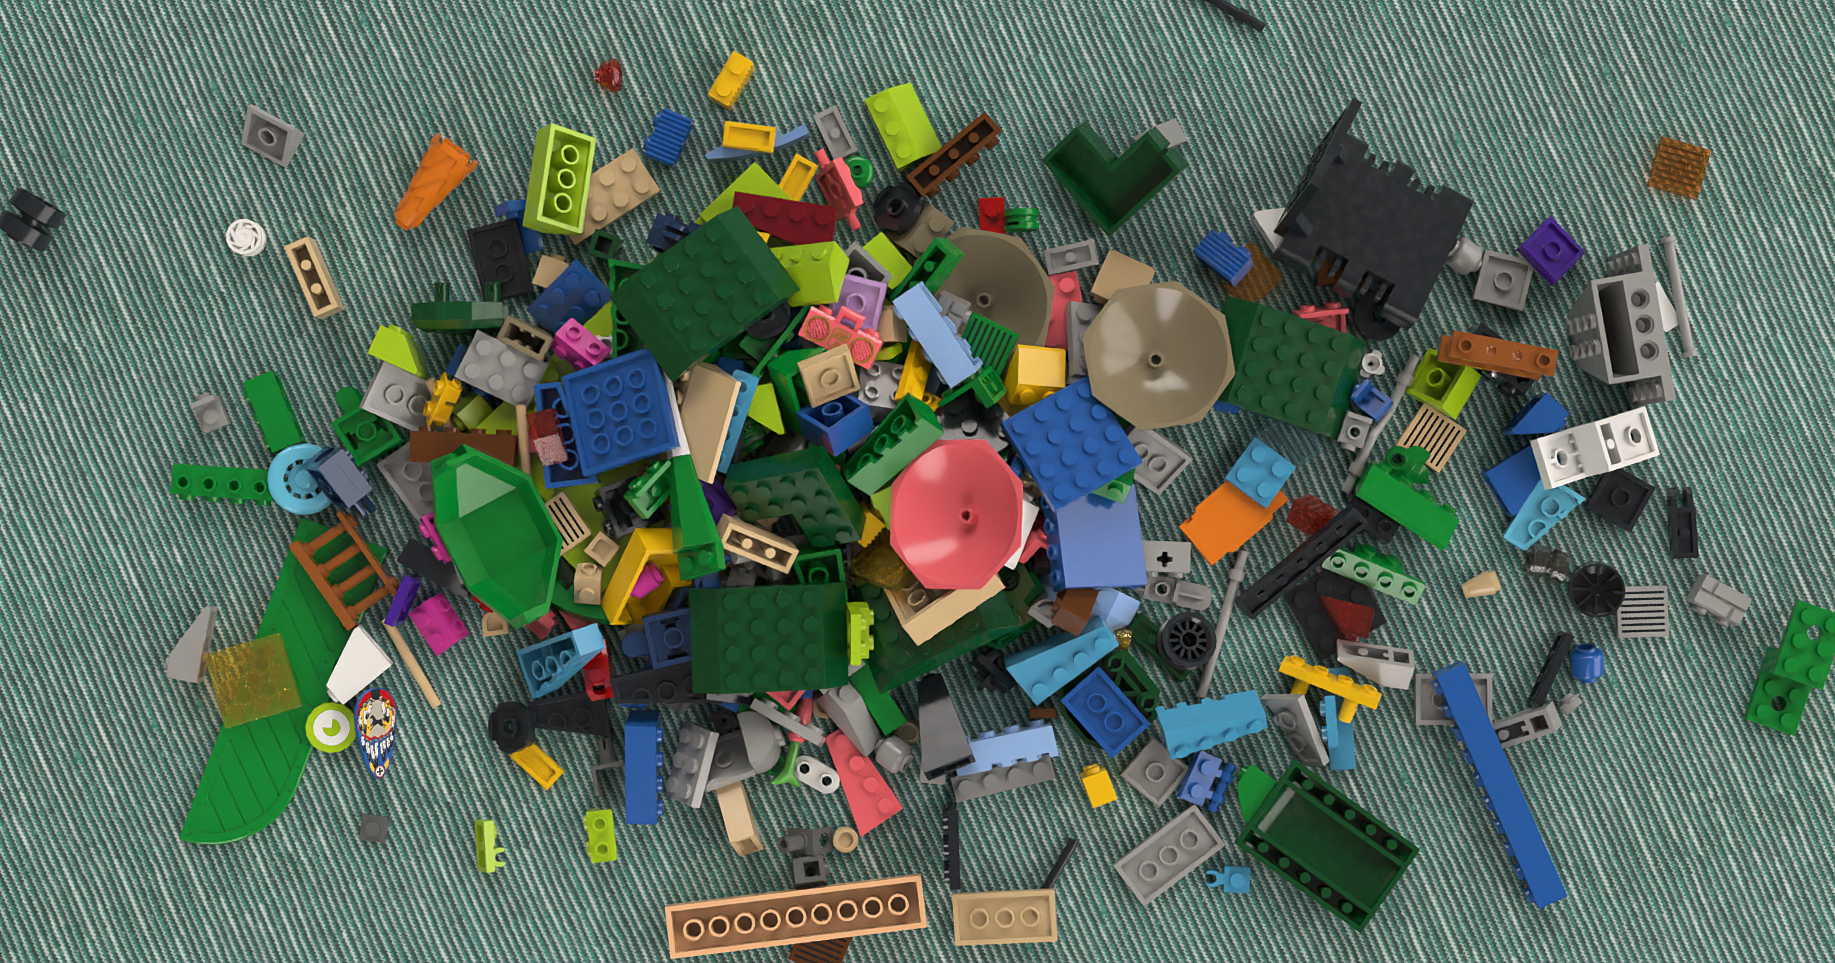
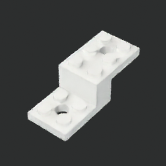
(1594, 448)

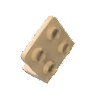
(1118, 273)

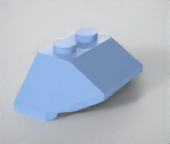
(1110, 604)

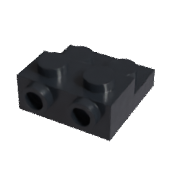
(618, 513)

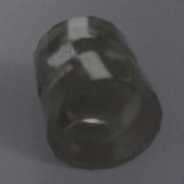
(1549, 564)

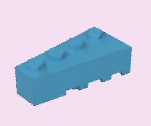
(558, 659)
(1059, 659)
(1210, 722)

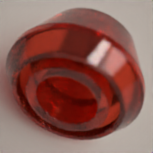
(609, 75)

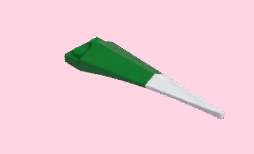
(693, 528)

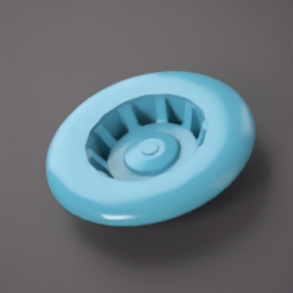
(298, 480)

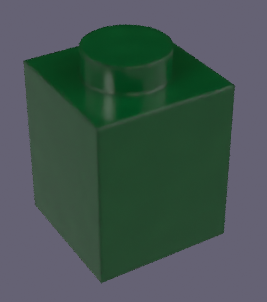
(605, 246)

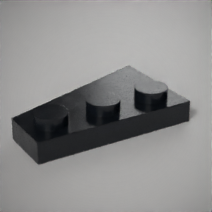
(573, 714)

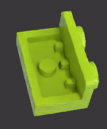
(601, 835)

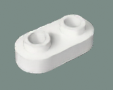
(816, 773)

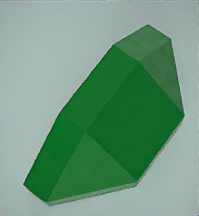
(496, 533)

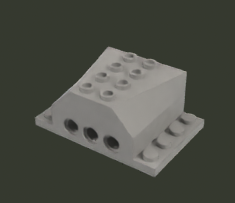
(1621, 331)

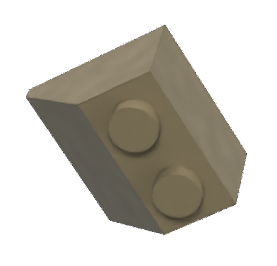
(919, 236)

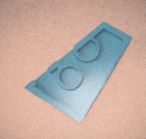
(1540, 513)

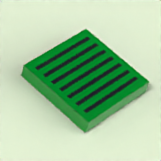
(989, 341)

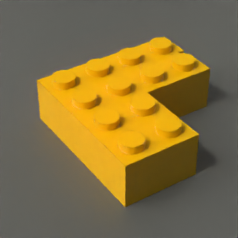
(644, 547)

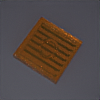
(1678, 168)

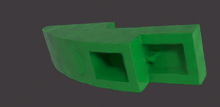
(564, 602)

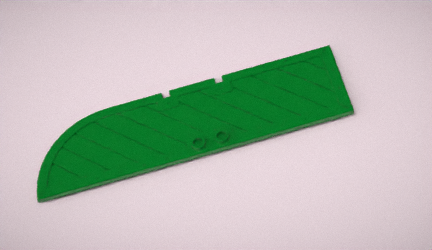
(263, 760)

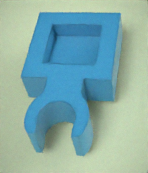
(1234, 878)

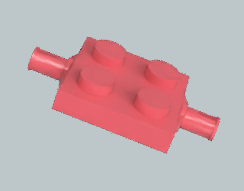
(839, 188)

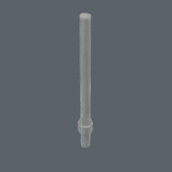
(1236, 576)

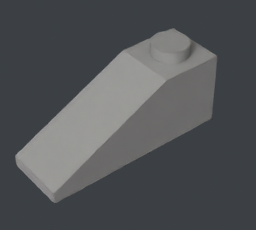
(187, 657)
(1381, 664)
(851, 715)
(1527, 725)

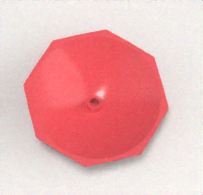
(956, 514)

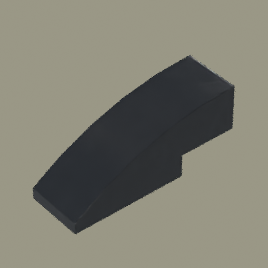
(422, 560)

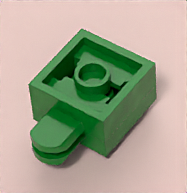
(364, 432)

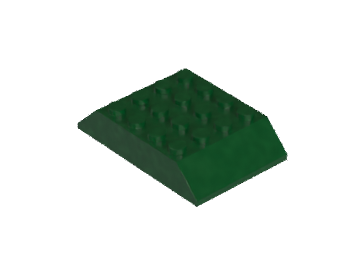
(703, 292)
(1290, 367)
(768, 637)
(898, 657)
(1327, 846)

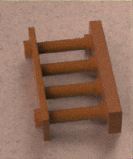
(1497, 355)
(334, 593)

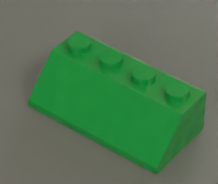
(1407, 504)

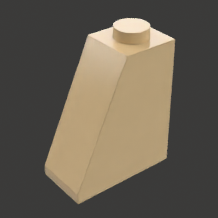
(739, 819)

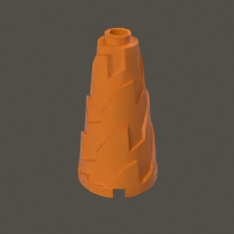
(439, 173)

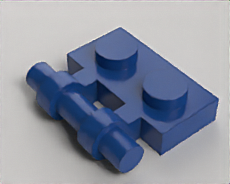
(1200, 778)

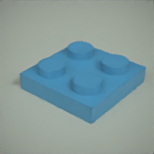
(1259, 472)

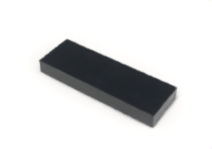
(1550, 668)

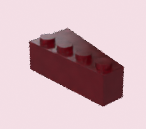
(789, 219)

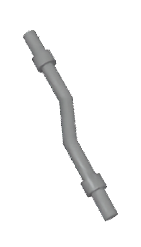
(1356, 468)

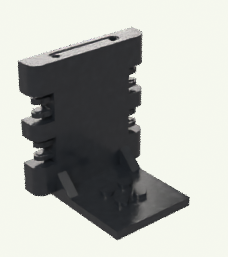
(1369, 224)

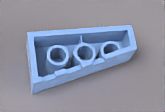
(936, 335)
(1010, 746)

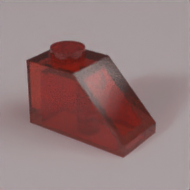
(547, 436)
(1310, 514)
(1349, 617)

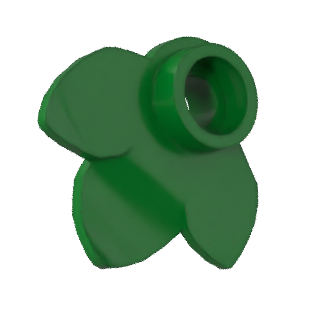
(1412, 463)

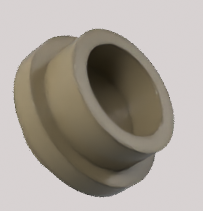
(909, 732)

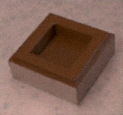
(1038, 713)

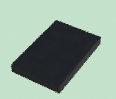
(501, 258)

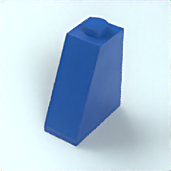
(1513, 479)

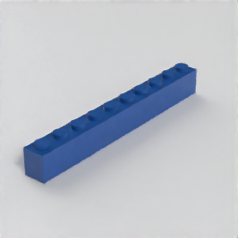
(1499, 784)

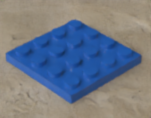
(620, 412)
(1070, 444)

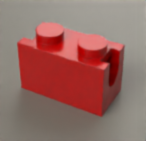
(598, 673)

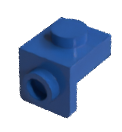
(1370, 400)

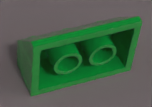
(789, 384)

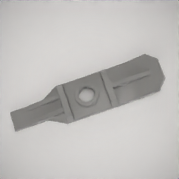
(1177, 593)

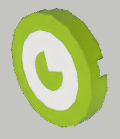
(331, 727)

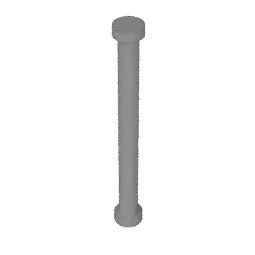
(1678, 295)

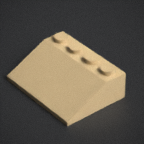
(705, 409)
(929, 611)

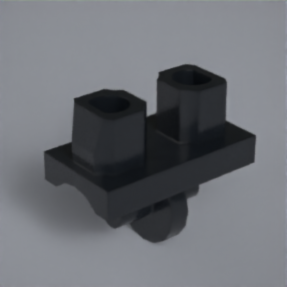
(989, 674)

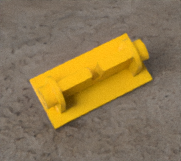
(437, 409)

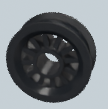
(1197, 622)

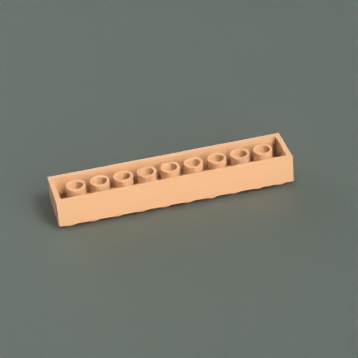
(795, 916)

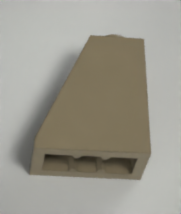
(525, 337)

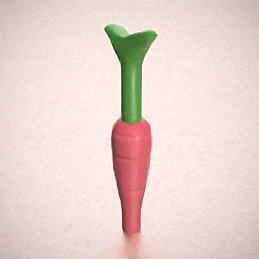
(803, 711)

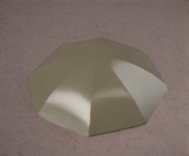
(1002, 284)
(1158, 355)

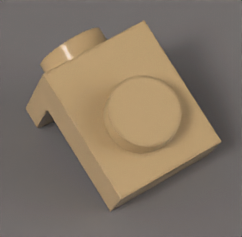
(588, 583)

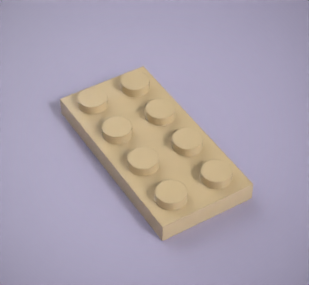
(615, 192)
(1005, 917)

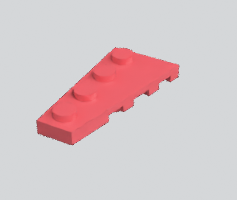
(863, 785)

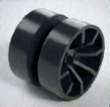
(28, 228)
(1596, 589)

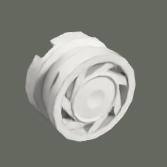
(246, 237)

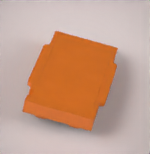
(1227, 521)

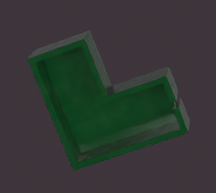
(1112, 186)
(800, 485)

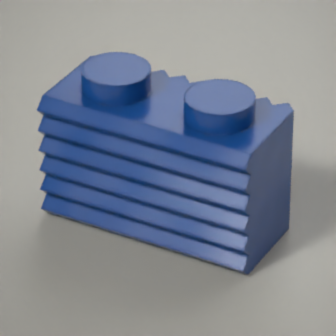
(668, 138)
(1223, 257)

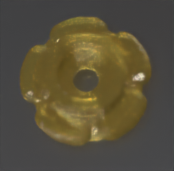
(1124, 638)

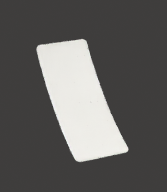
(1668, 313)

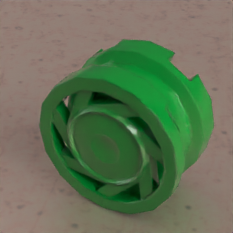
(1021, 220)

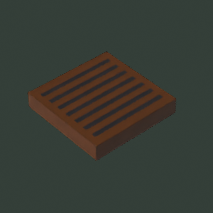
(820, 951)

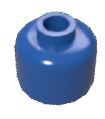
(1587, 663)

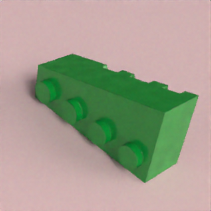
(893, 444)

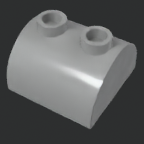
(761, 740)

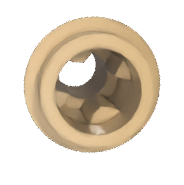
(1481, 585)

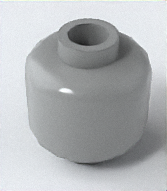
(1464, 256)
(893, 754)

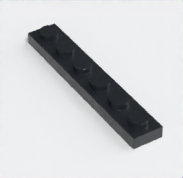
(1301, 561)

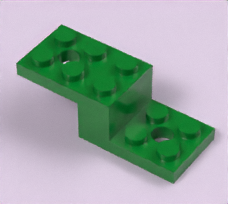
(1793, 669)

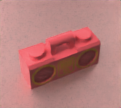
(830, 333)

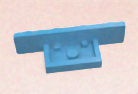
(744, 398)
(1337, 733)

